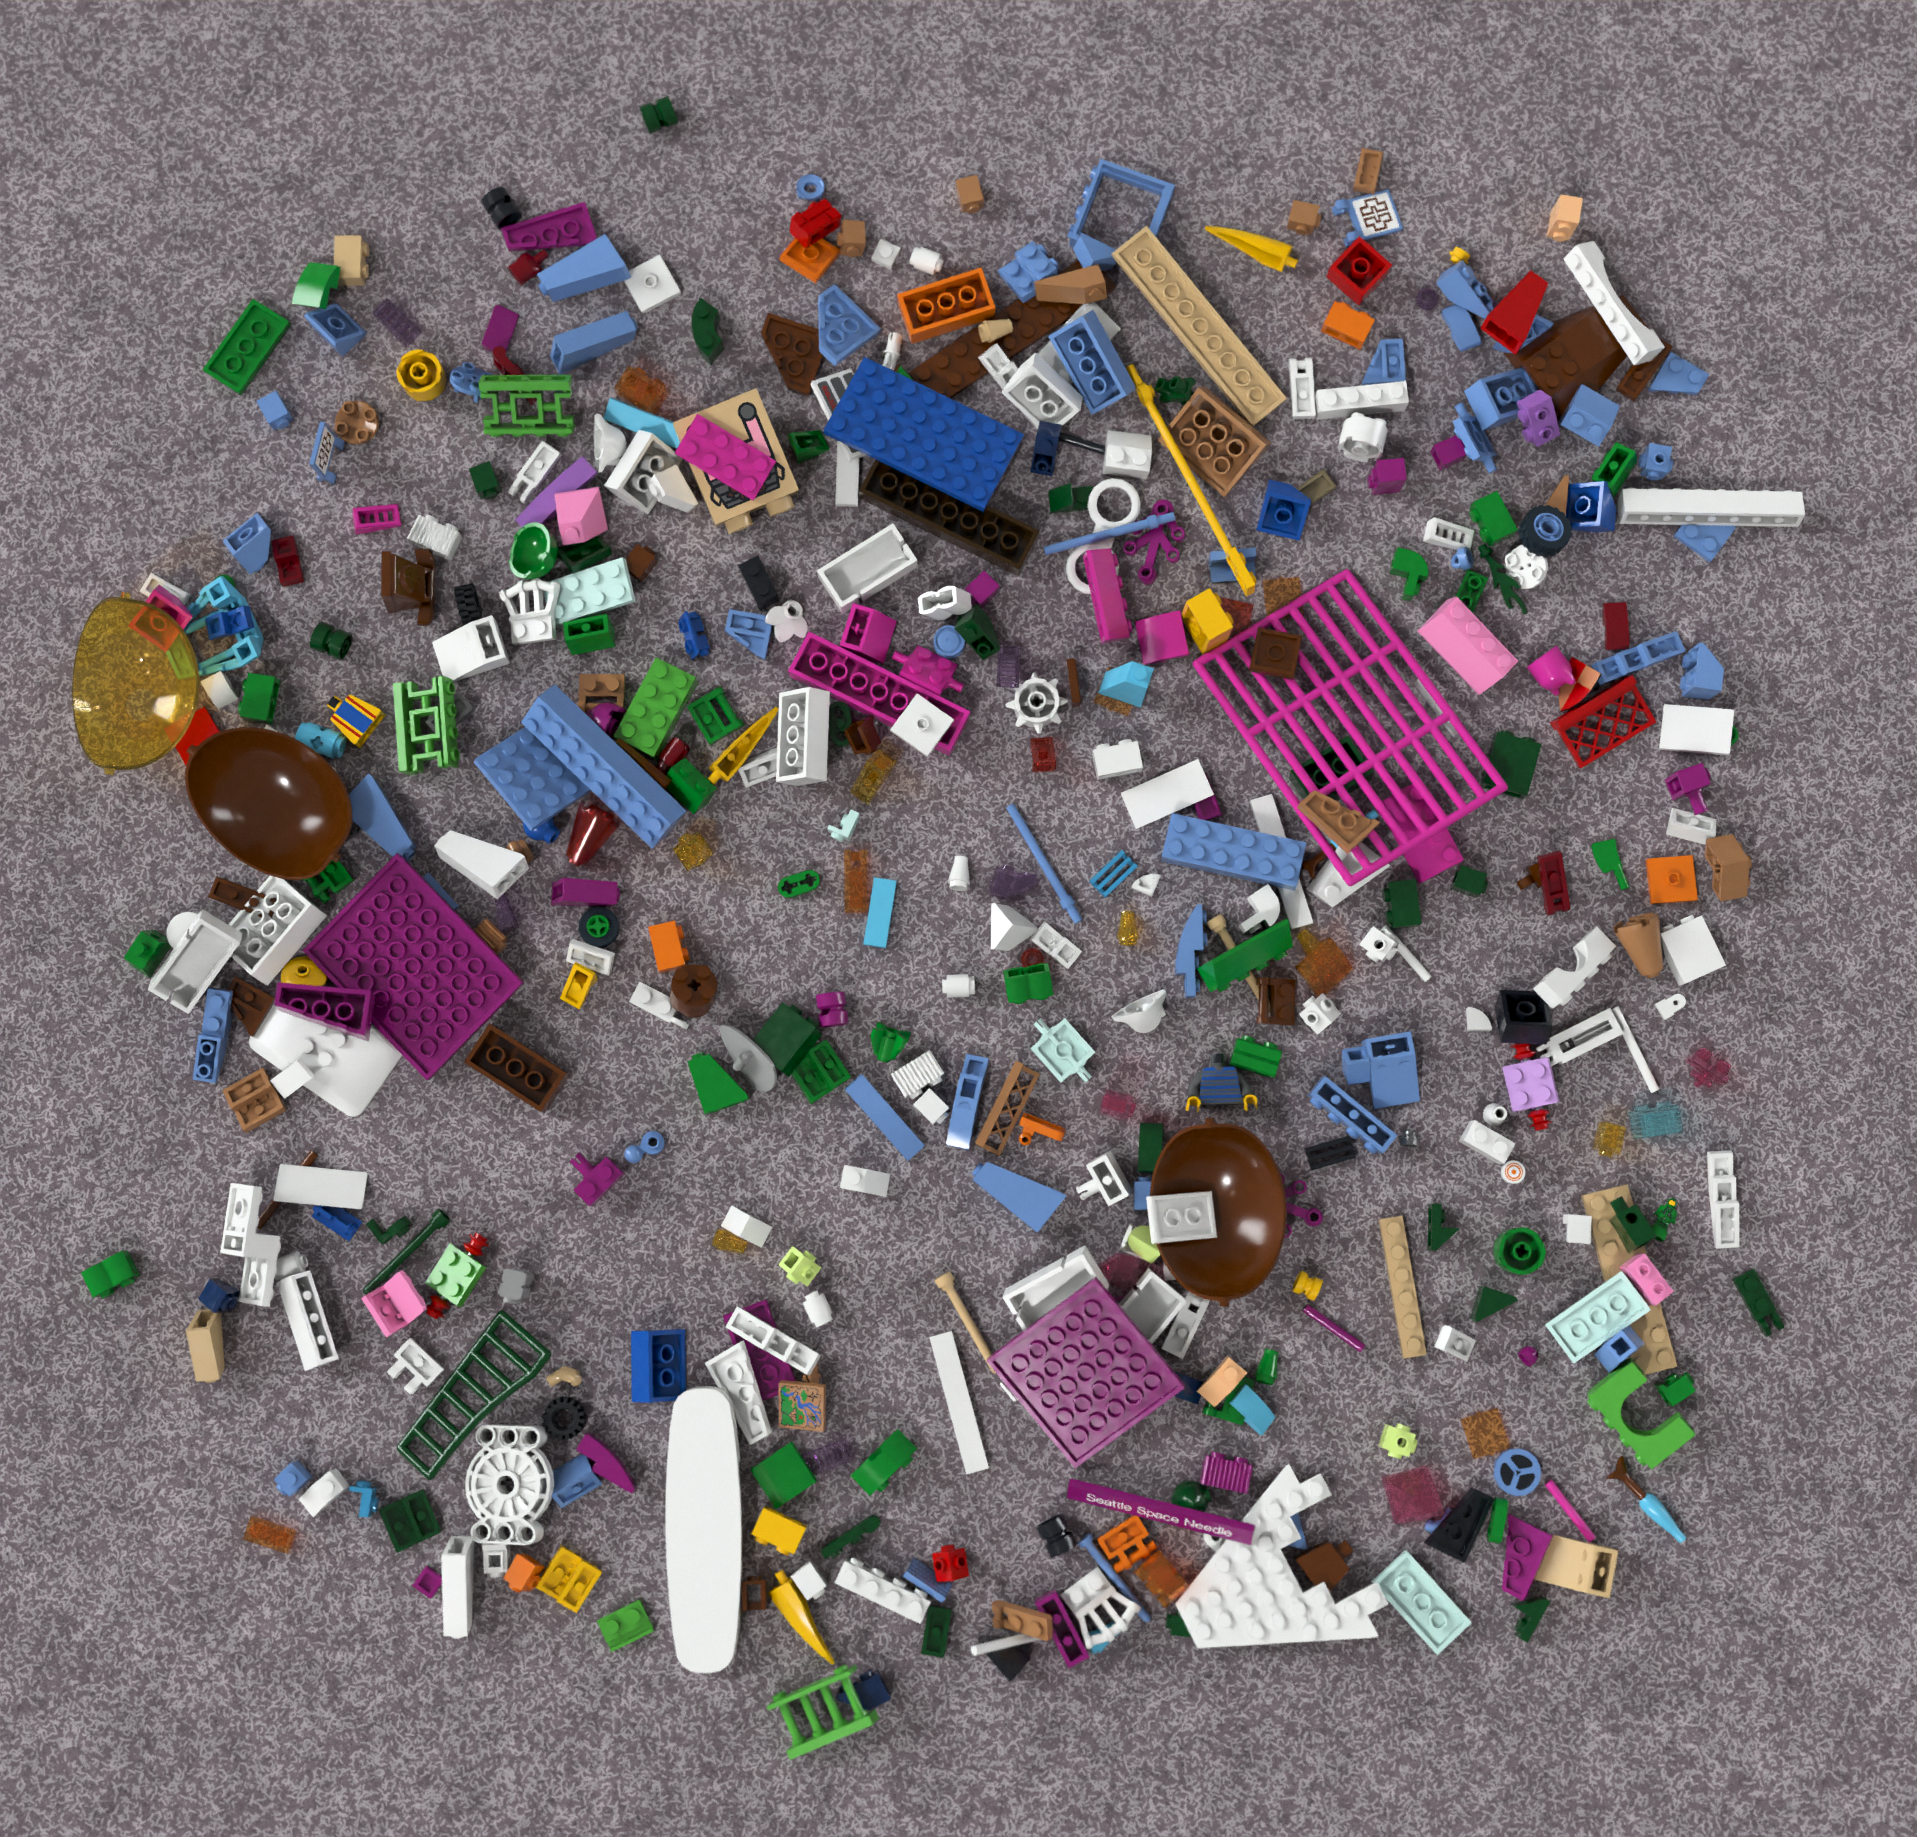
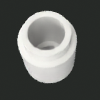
(926, 260)
(958, 985)
(290, 1265)
(818, 1308)

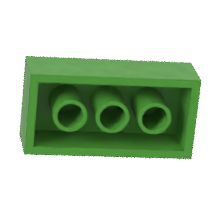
(656, 709)

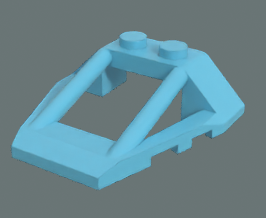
(250, 642)

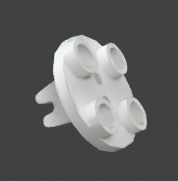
(1529, 576)

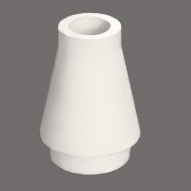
(959, 875)
(1490, 1116)

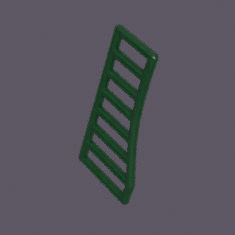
(492, 1402)

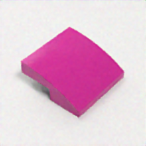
(1161, 638)

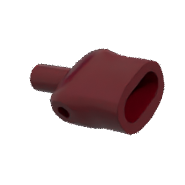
(527, 266)

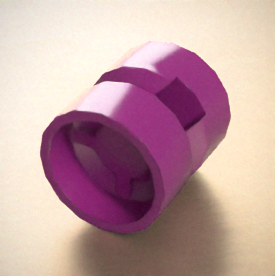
(832, 1009)

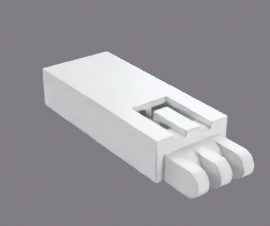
(1584, 1035)

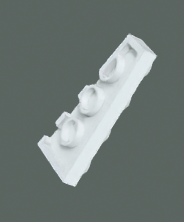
(735, 1375)

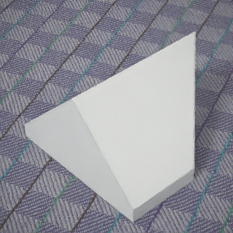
(1008, 927)

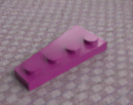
(552, 230)

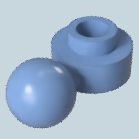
(635, 1153)

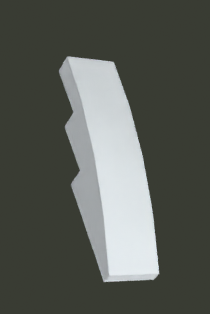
(999, 367)
(1723, 1199)
(773, 1341)

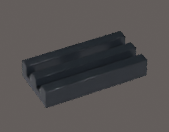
(1348, 1147)

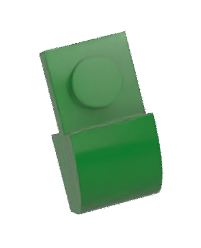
(1412, 567)

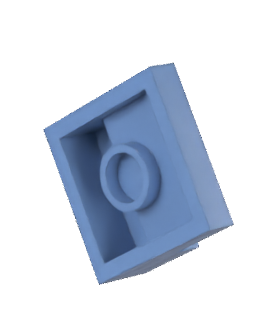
(1028, 267)

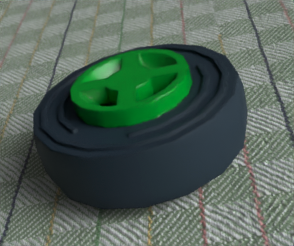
(591, 928)

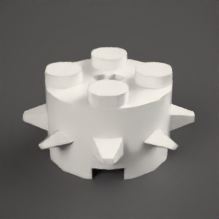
(1045, 693)

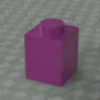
(1448, 452)
(982, 589)

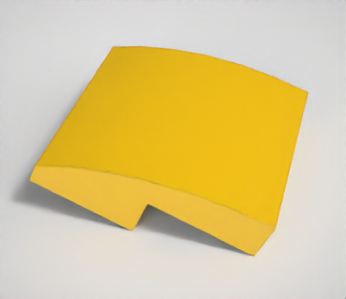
(568, 1578)

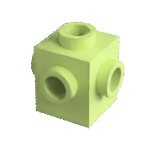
(803, 1270)
(1390, 1437)

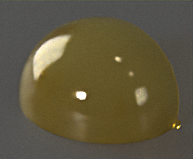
(132, 684)

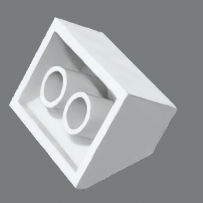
(1042, 393)
(639, 463)

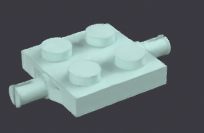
(1062, 1050)

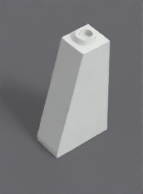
(481, 862)
(457, 1586)

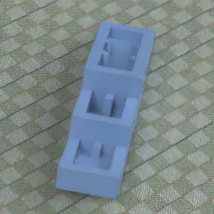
(1639, 657)
(884, 1117)

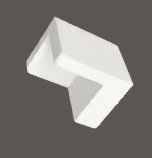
(1578, 1228)

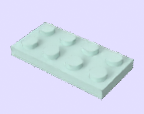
(593, 591)
(1597, 1317)
(1421, 1602)

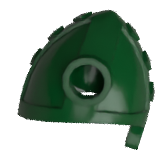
(1191, 1495)

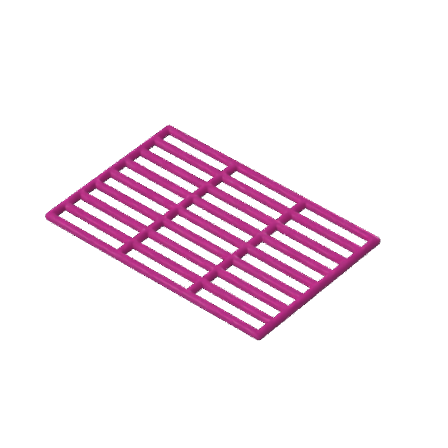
(1374, 760)

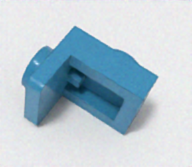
(369, 1502)

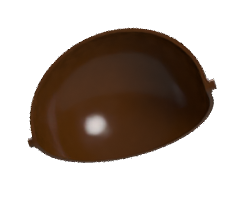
(269, 801)
(1246, 1205)

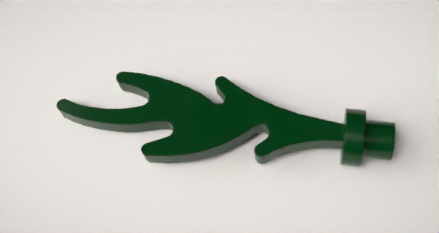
(1506, 581)

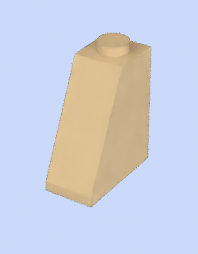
(206, 1345)

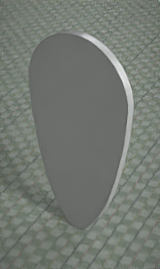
(749, 1059)

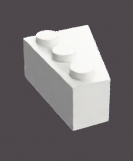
(1329, 884)

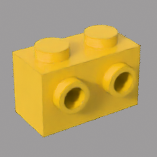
(778, 1530)

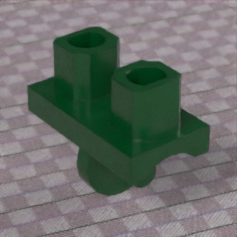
(1175, 389)

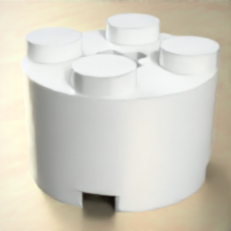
(1363, 437)

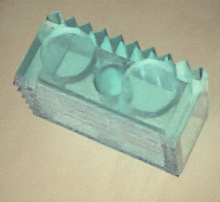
(1655, 1121)

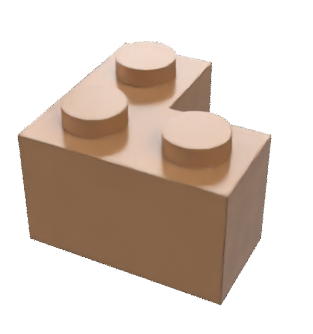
(1729, 867)

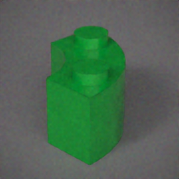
(883, 1462)

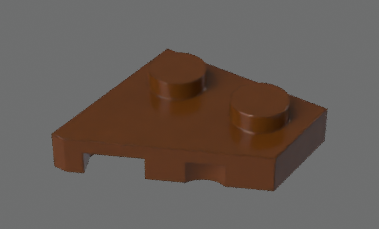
(250, 1004)

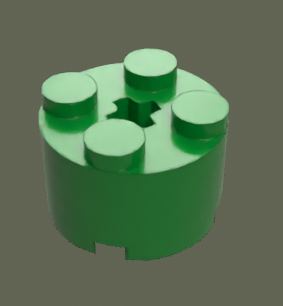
(1528, 1241)

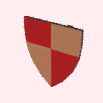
(1585, 681)

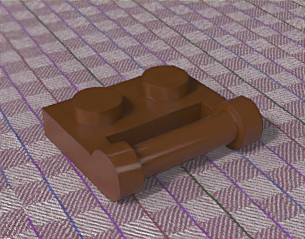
(1281, 1001)

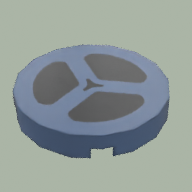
(1517, 1472)

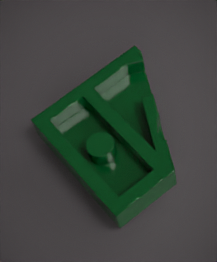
(583, 554)

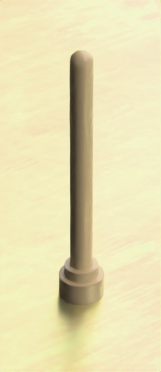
(1218, 925)
(946, 1283)

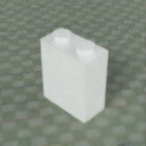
(1690, 949)

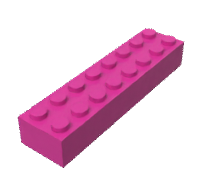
(868, 686)

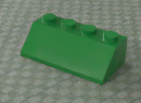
(1247, 956)

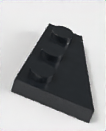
(1461, 1526)

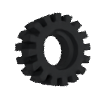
(468, 603)
(550, 1418)

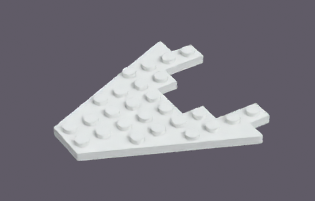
(1251, 1593)

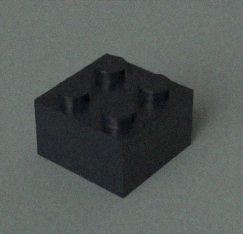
(1522, 1017)

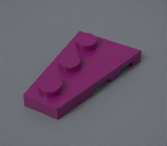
(1524, 1556)

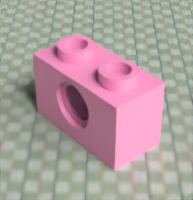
(1646, 1279)

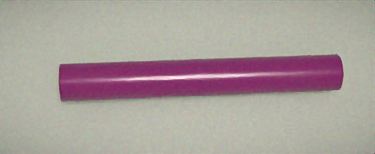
(1334, 1328)

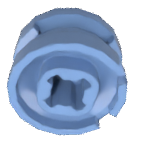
(948, 642)

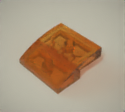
(1324, 967)

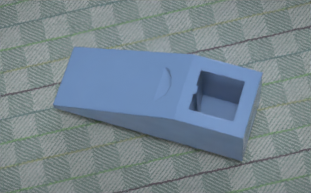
(1465, 290)

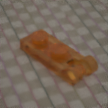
(855, 882)

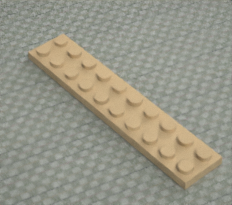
(1198, 326)

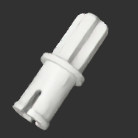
(891, 353)

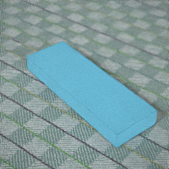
(880, 912)

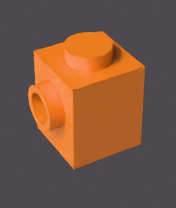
(523, 1573)

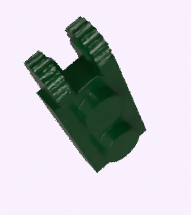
(1757, 1300)
(851, 1536)

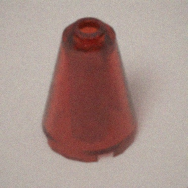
(589, 833)

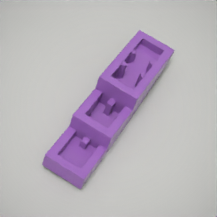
(544, 505)

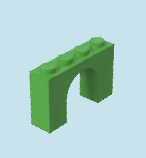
(1650, 1445)

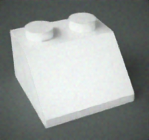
(1127, 454)

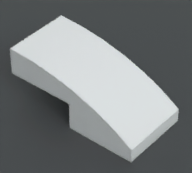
(1055, 945)
(292, 1078)

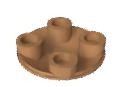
(356, 422)

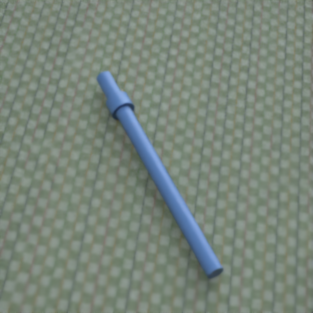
(1150, 522)
(1066, 901)

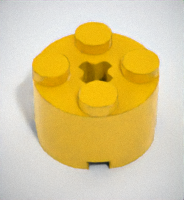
(433, 379)

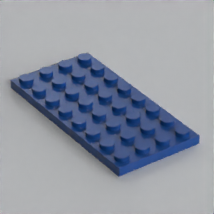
(923, 434)

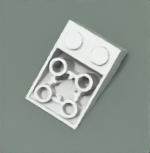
(471, 649)

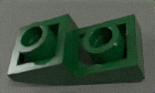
(1149, 1146)

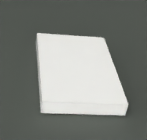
(1696, 729)
(1181, 1217)

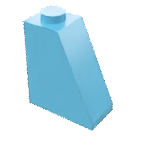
(1127, 683)

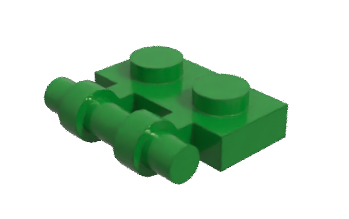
(335, 877)

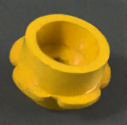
(1458, 255)

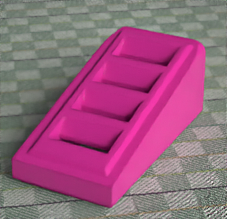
(377, 526)

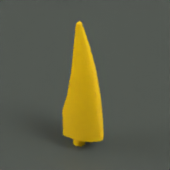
(1261, 248)
(738, 751)
(796, 1611)

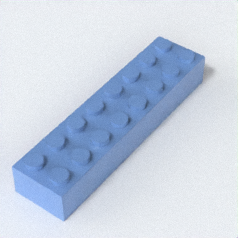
(603, 766)

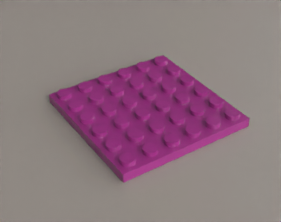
(1085, 1372)

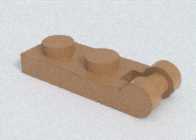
(1022, 1620)

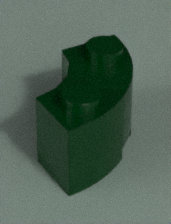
(704, 326)

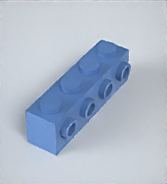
(1352, 1115)

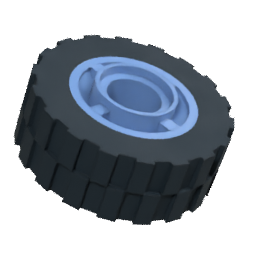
(1545, 531)

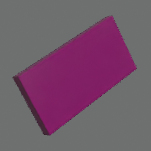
(766, 1367)

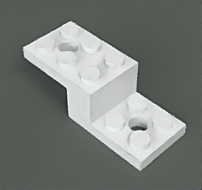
(257, 1248)

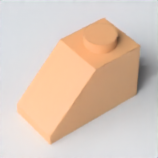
(1221, 1381)

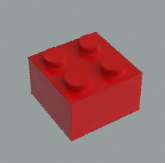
(1359, 270)

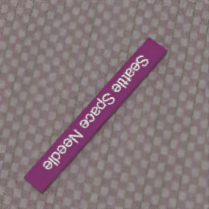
(1160, 1511)

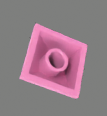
(580, 515)

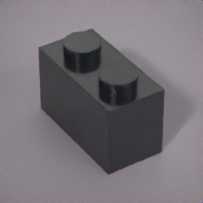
(758, 583)

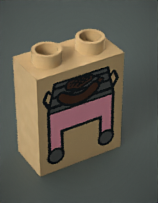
(747, 420)

